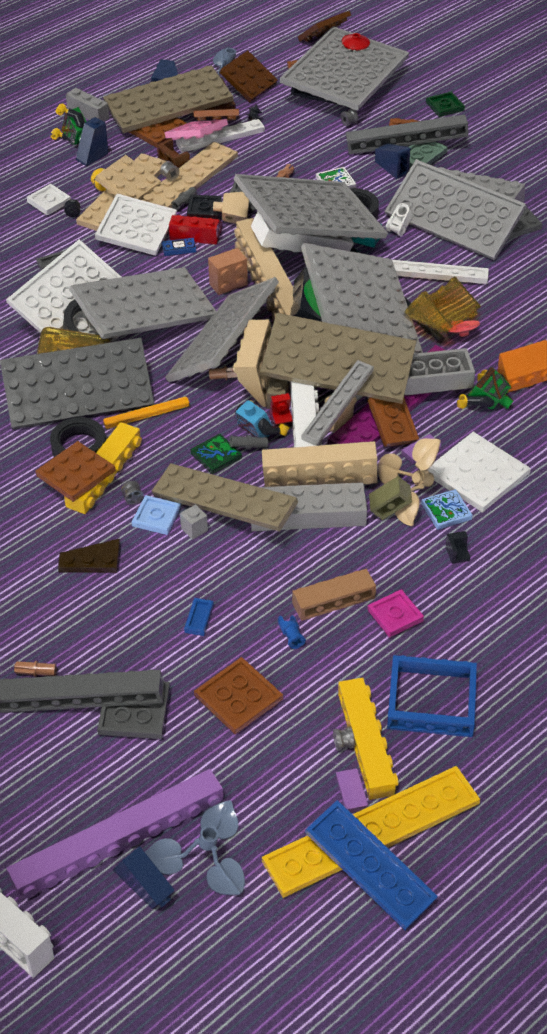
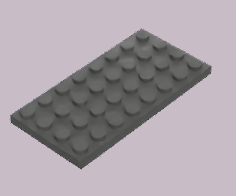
(76, 383)

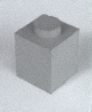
(193, 521)

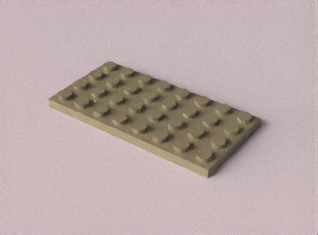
(167, 99)
(325, 353)

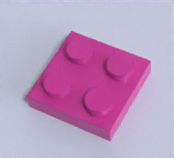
(395, 613)

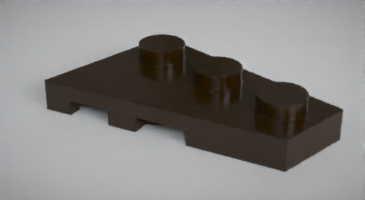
(91, 559)

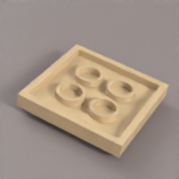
(127, 179)

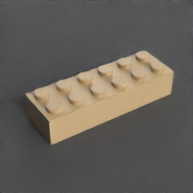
(320, 465)

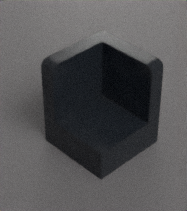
(457, 547)

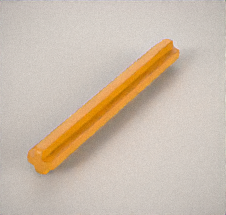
(146, 412)

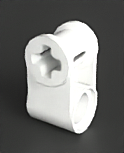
(398, 222)

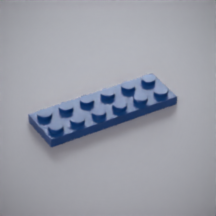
(371, 864)

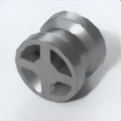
(349, 117)
(169, 170)
(132, 492)
(343, 738)

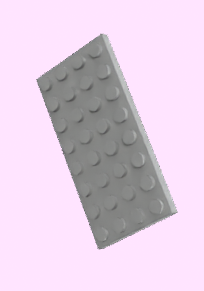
(457, 209)
(142, 302)
(222, 330)

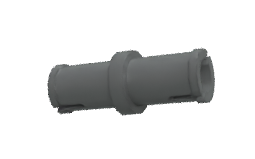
(183, 198)
(248, 442)

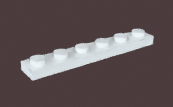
(226, 134)
(441, 271)

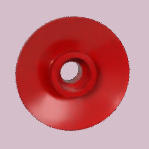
(355, 41)

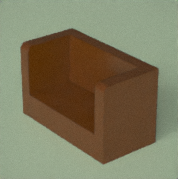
(166, 152)

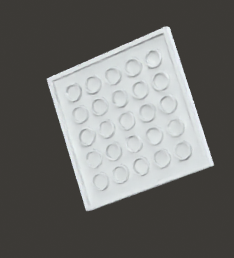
(47, 294)

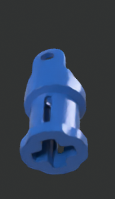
(291, 631)

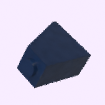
(164, 69)
(93, 142)
(393, 159)
(144, 878)

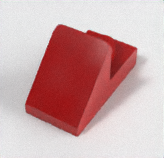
(279, 409)

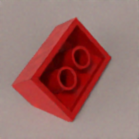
(201, 229)

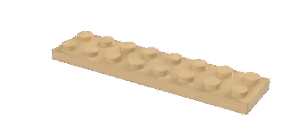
(192, 174)
(95, 213)

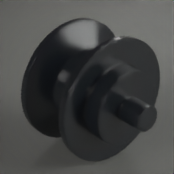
(254, 111)
(72, 208)

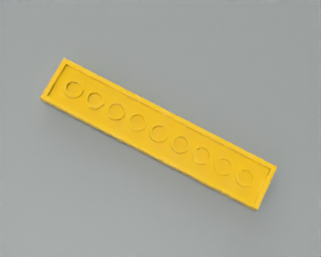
(389, 820)

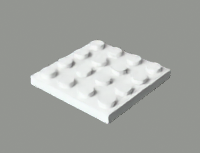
(135, 224)
(478, 471)

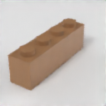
(333, 594)

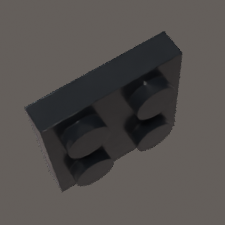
(202, 206)

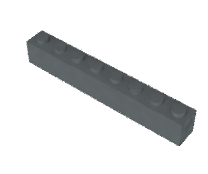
(407, 134)
(81, 691)

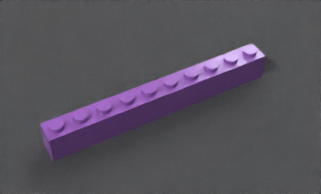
(114, 834)

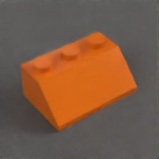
(524, 365)

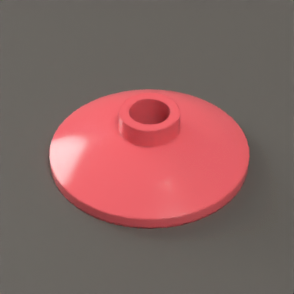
(464, 327)

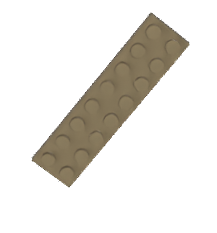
(225, 497)

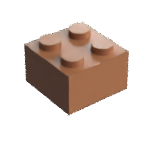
(228, 271)

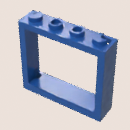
(432, 722)

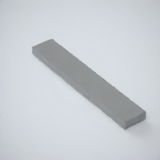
(337, 403)

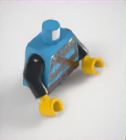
(256, 421)

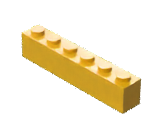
(116, 451)
(369, 745)

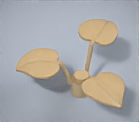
(424, 454)

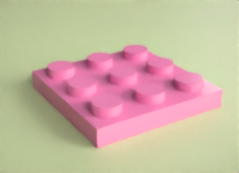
(196, 129)

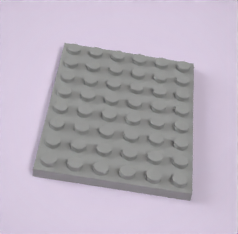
(343, 73)
(309, 207)
(358, 291)

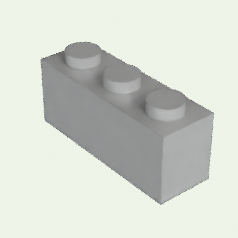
(88, 104)

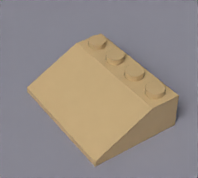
(251, 359)

